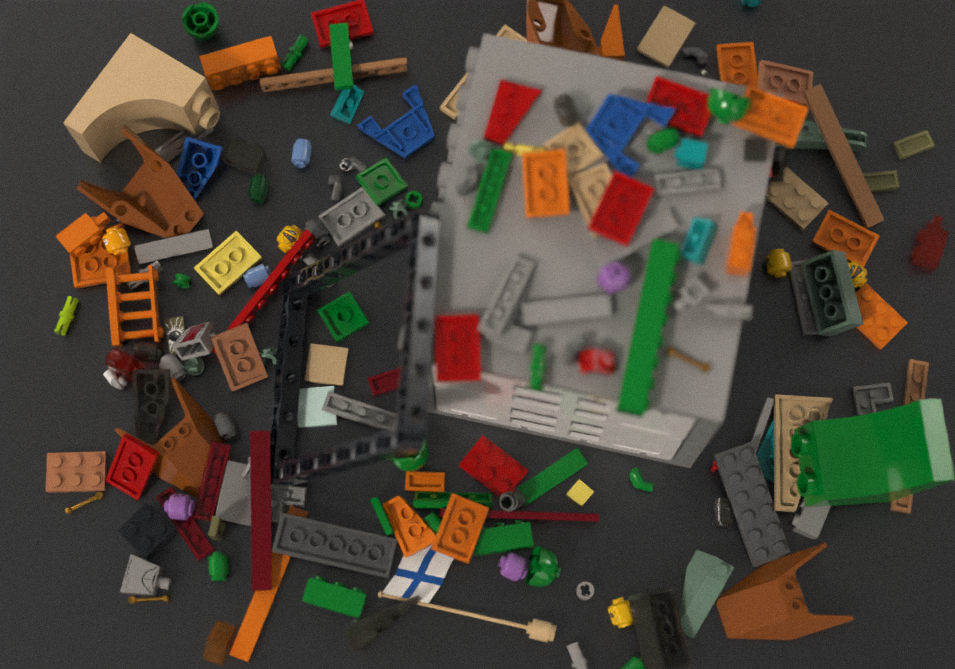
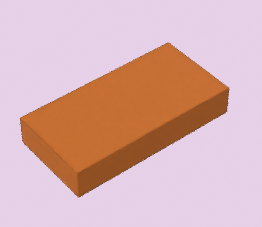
(425, 481)

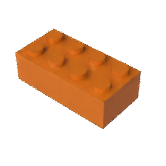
(240, 63)

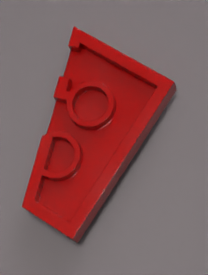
(508, 109)

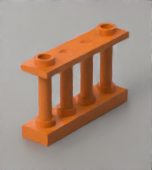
(115, 298)

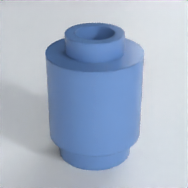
(301, 153)
(257, 275)

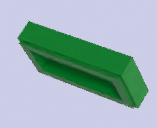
(382, 516)

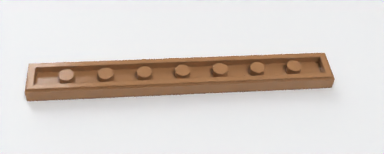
(326, 75)
(843, 156)
(914, 390)

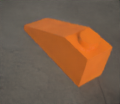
(612, 42)

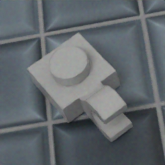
(691, 294)

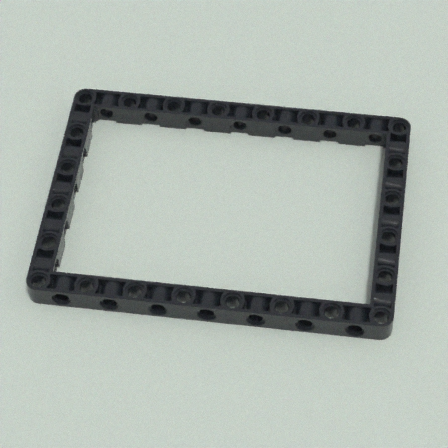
(415, 351)

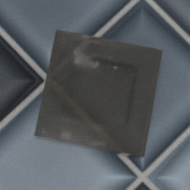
(755, 150)

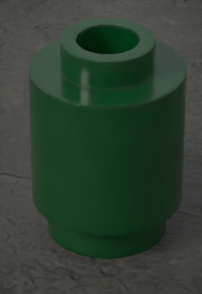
(258, 188)

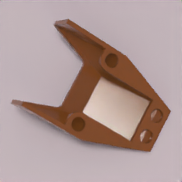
(558, 26)
(153, 197)
(185, 446)
(771, 603)

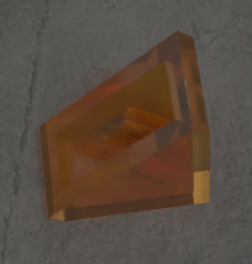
(218, 643)

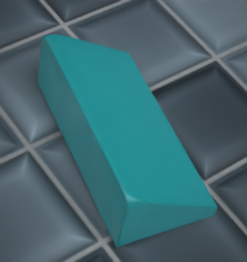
(347, 104)
(699, 240)

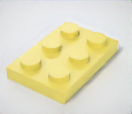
(228, 263)

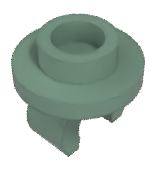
(480, 149)
(397, 206)
(268, 352)
(194, 366)

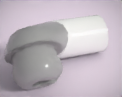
(114, 381)

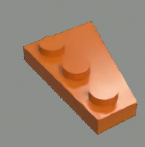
(408, 526)

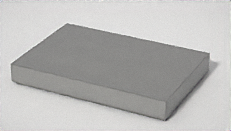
(351, 217)
(235, 496)

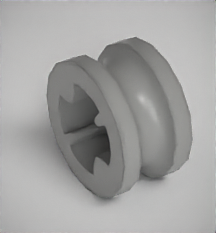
(579, 591)

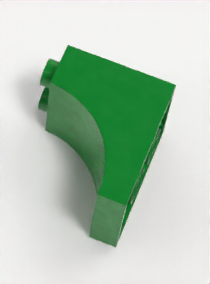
(873, 455)

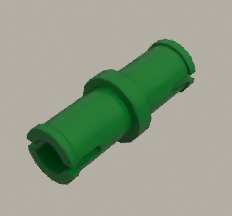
(294, 53)
(537, 367)

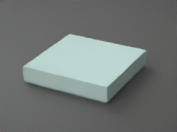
(310, 408)

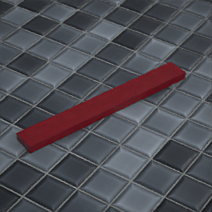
(260, 510)
(539, 515)

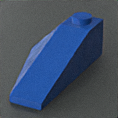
(197, 164)

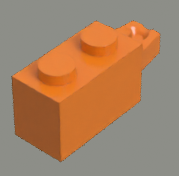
(83, 233)
(741, 245)

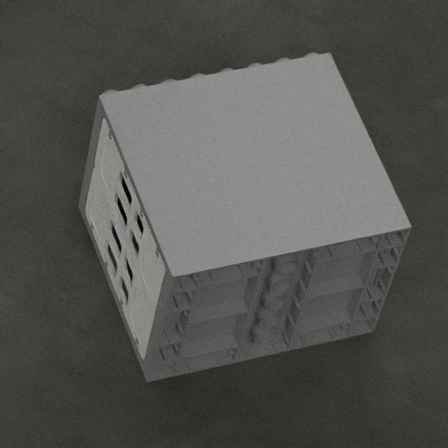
(471, 264)

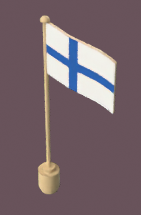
(424, 575)

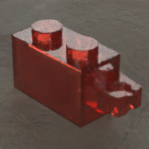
(930, 245)
(122, 363)

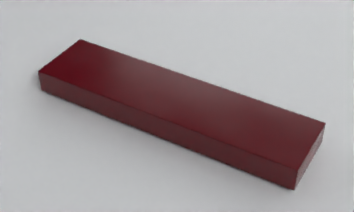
(211, 480)
(189, 530)

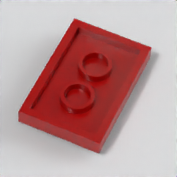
(353, 13)
(689, 105)
(620, 209)
(457, 348)
(132, 466)
(493, 467)

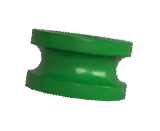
(415, 194)
(182, 280)

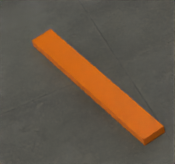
(261, 604)

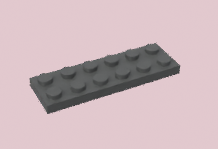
(752, 504)
(334, 545)

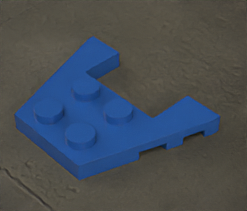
(617, 123)
(406, 133)

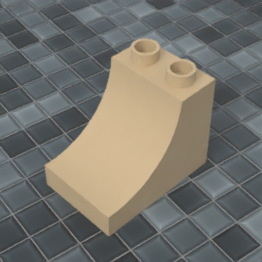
(144, 93)

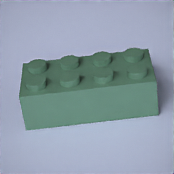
(831, 293)

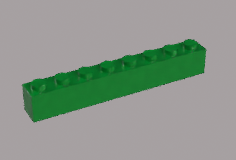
(647, 328)

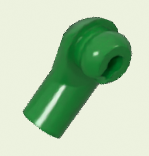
(638, 481)

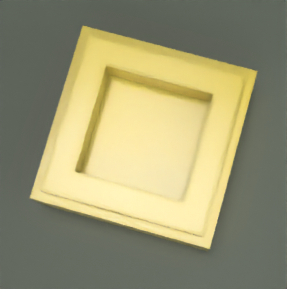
(580, 493)

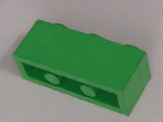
(504, 538)
(335, 597)

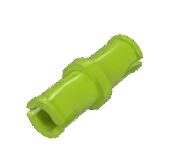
(66, 315)

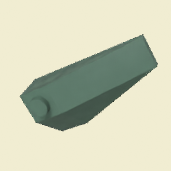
(701, 587)

